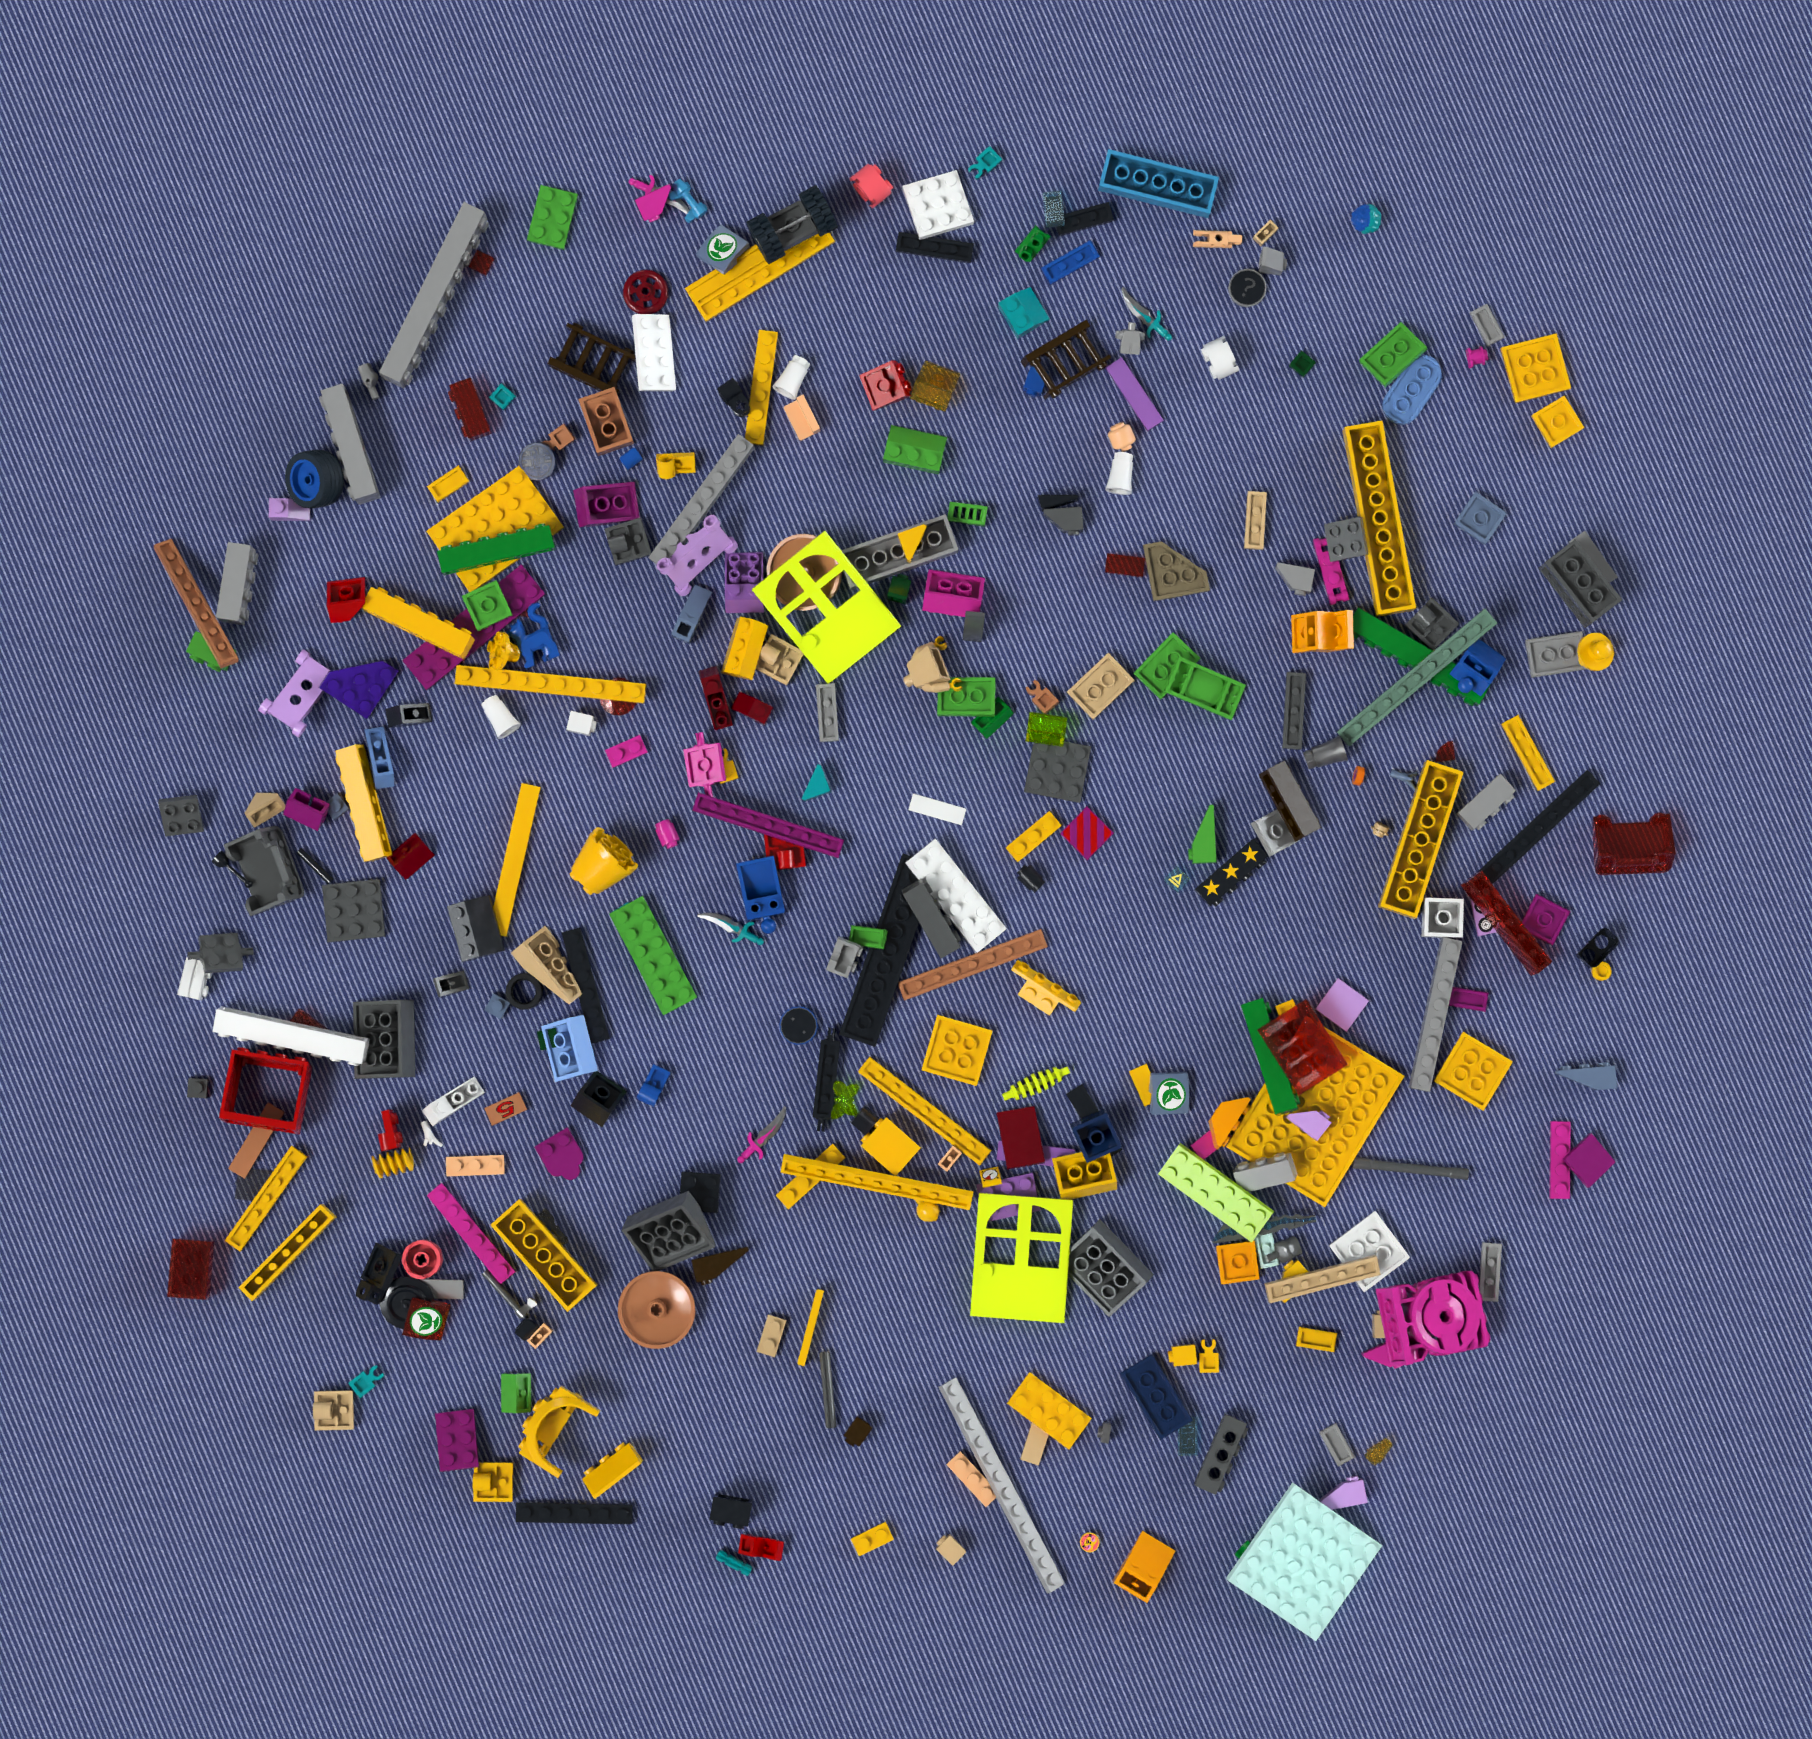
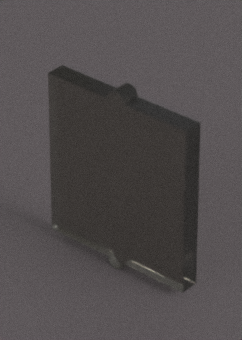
(250, 1186)

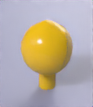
(927, 1211)

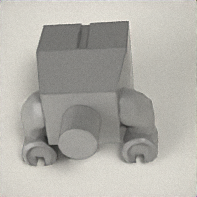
(1130, 339)

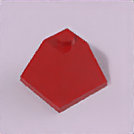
(345, 598)

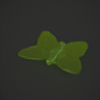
(845, 1099)

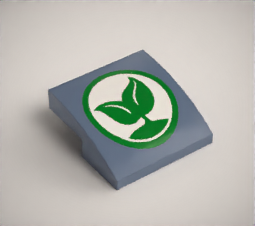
(722, 249)
(1169, 1093)

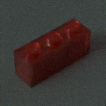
(469, 409)

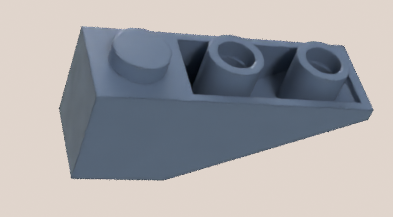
(691, 614)
(1596, 1078)

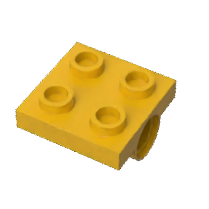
(493, 1482)

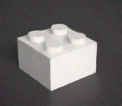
(1442, 917)

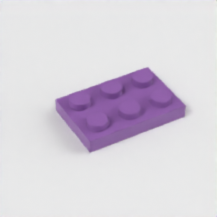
(1018, 1185)

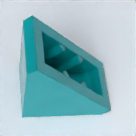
(817, 785)

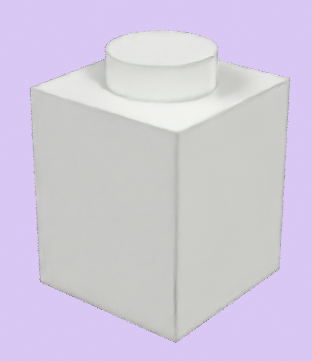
(581, 723)

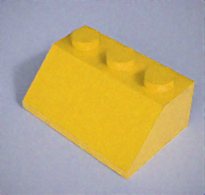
(744, 648)
(1080, 1179)
(611, 1469)

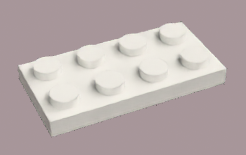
(653, 352)

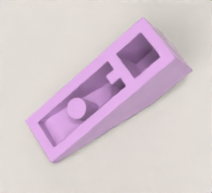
(1346, 1494)

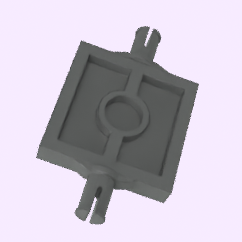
(220, 953)

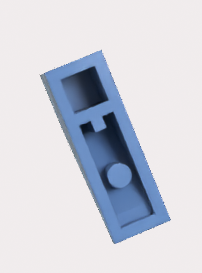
(379, 758)

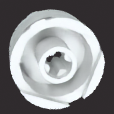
(1220, 357)

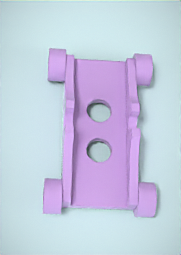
(693, 551)
(292, 714)

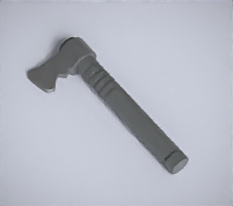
(520, 1311)

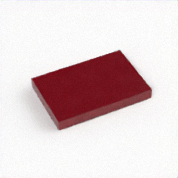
(1020, 1137)

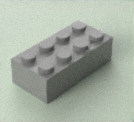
(236, 583)

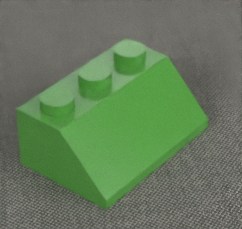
(914, 449)

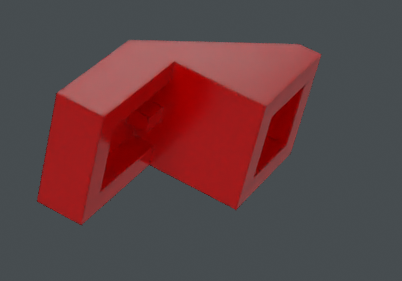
(761, 1547)

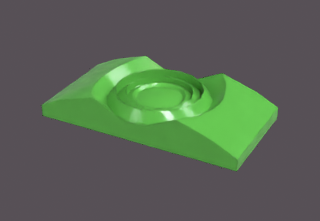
(1204, 688)

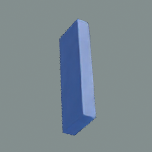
(1070, 262)

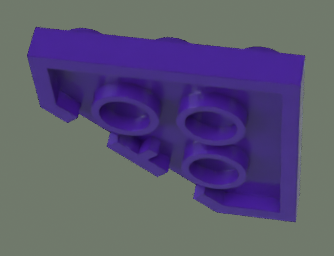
(359, 685)

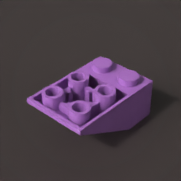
(741, 575)

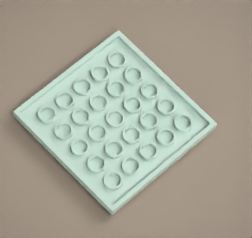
(1304, 1561)

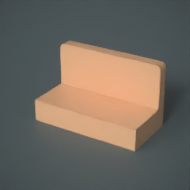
(802, 418)

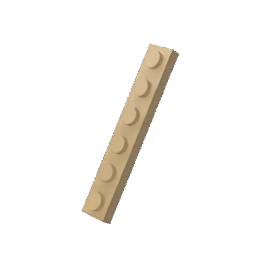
(1322, 1279)

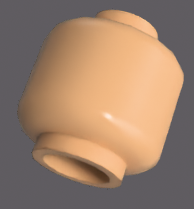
(1121, 436)

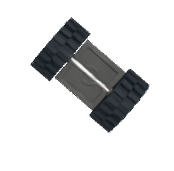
(792, 224)

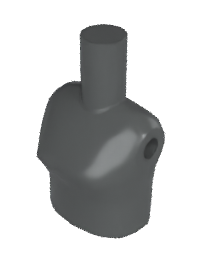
(1285, 1250)

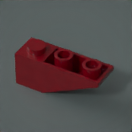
(715, 698)

